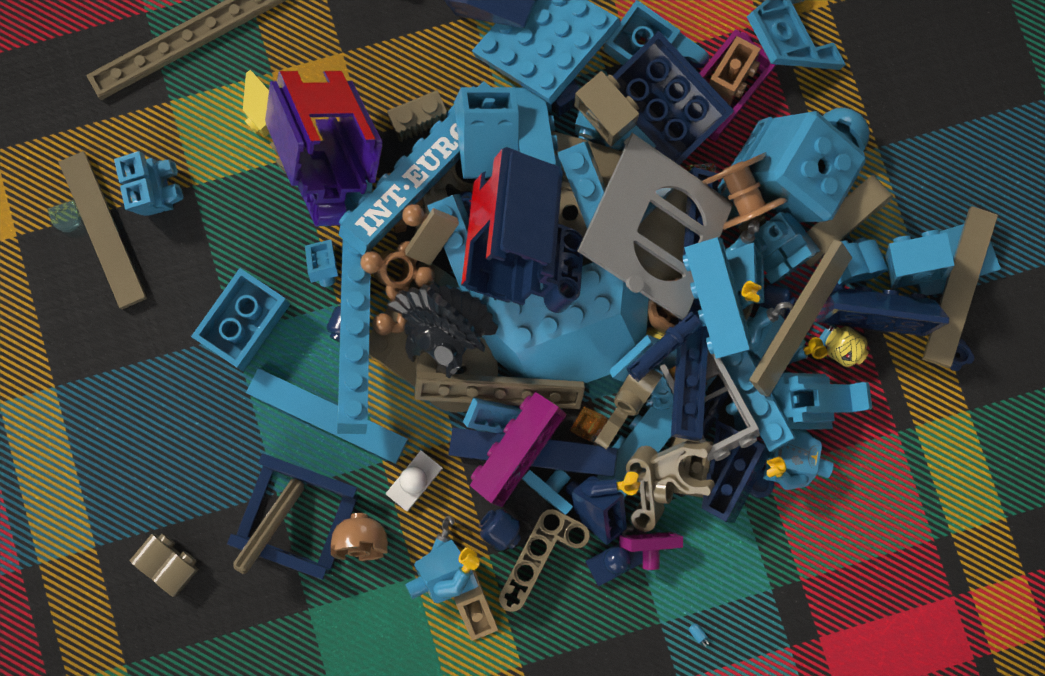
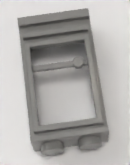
(743, 438)

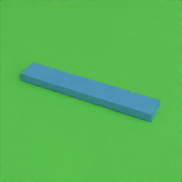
(323, 415)

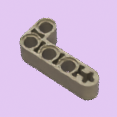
(854, 210)
(537, 562)

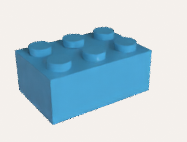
(919, 259)
(241, 319)

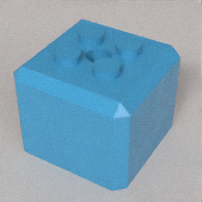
(792, 170)

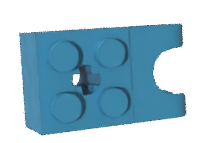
(645, 23)

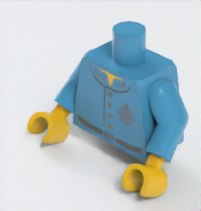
(797, 462)

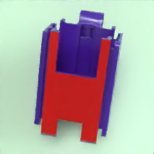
(348, 147)

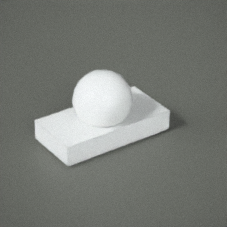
(414, 481)

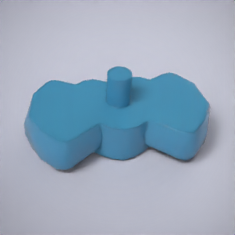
(662, 394)

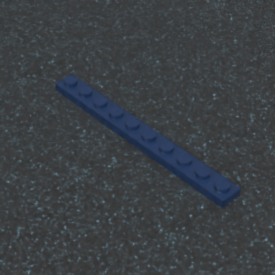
(692, 357)

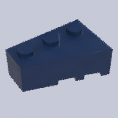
(733, 475)

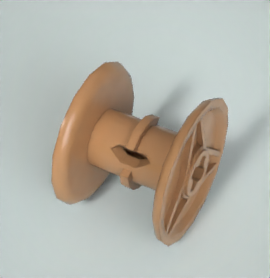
(744, 191)

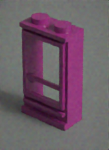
(765, 69)

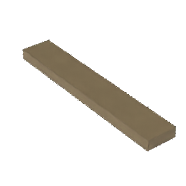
(102, 230)
(961, 285)
(800, 318)
(498, 389)

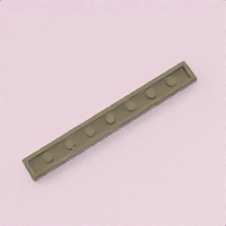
(175, 44)

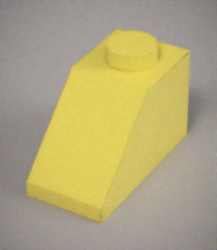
(255, 104)

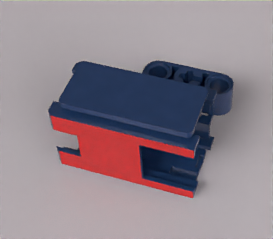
(517, 235)

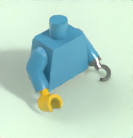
(747, 267)
(766, 325)
(445, 569)

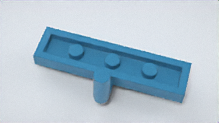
(764, 410)

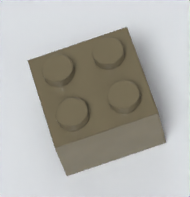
(607, 107)

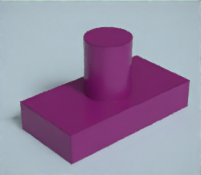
(651, 545)

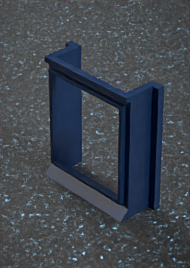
(280, 556)

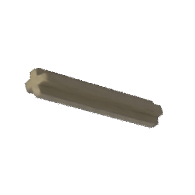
(268, 526)

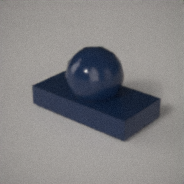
(613, 563)

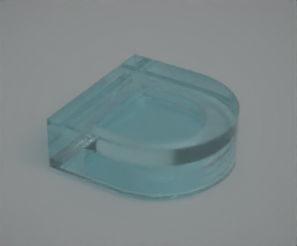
(65, 216)

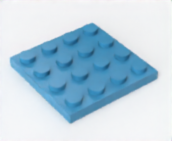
(551, 47)

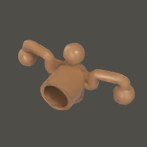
(377, 265)

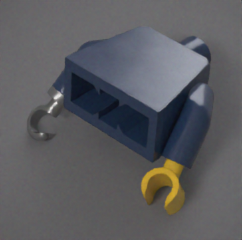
(602, 505)

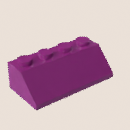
(517, 449)

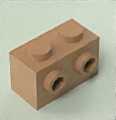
(734, 70)

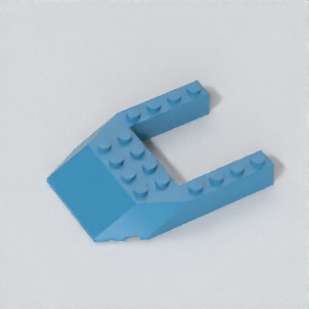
(588, 334)

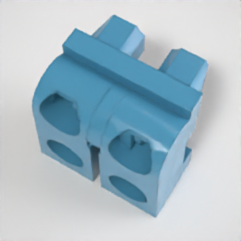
(147, 184)
(783, 246)

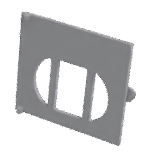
(621, 209)

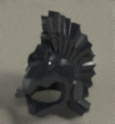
(443, 323)

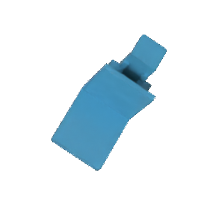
(811, 400)

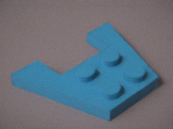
(786, 38)

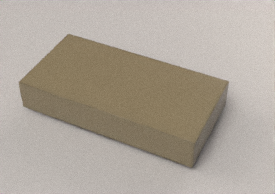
(431, 236)

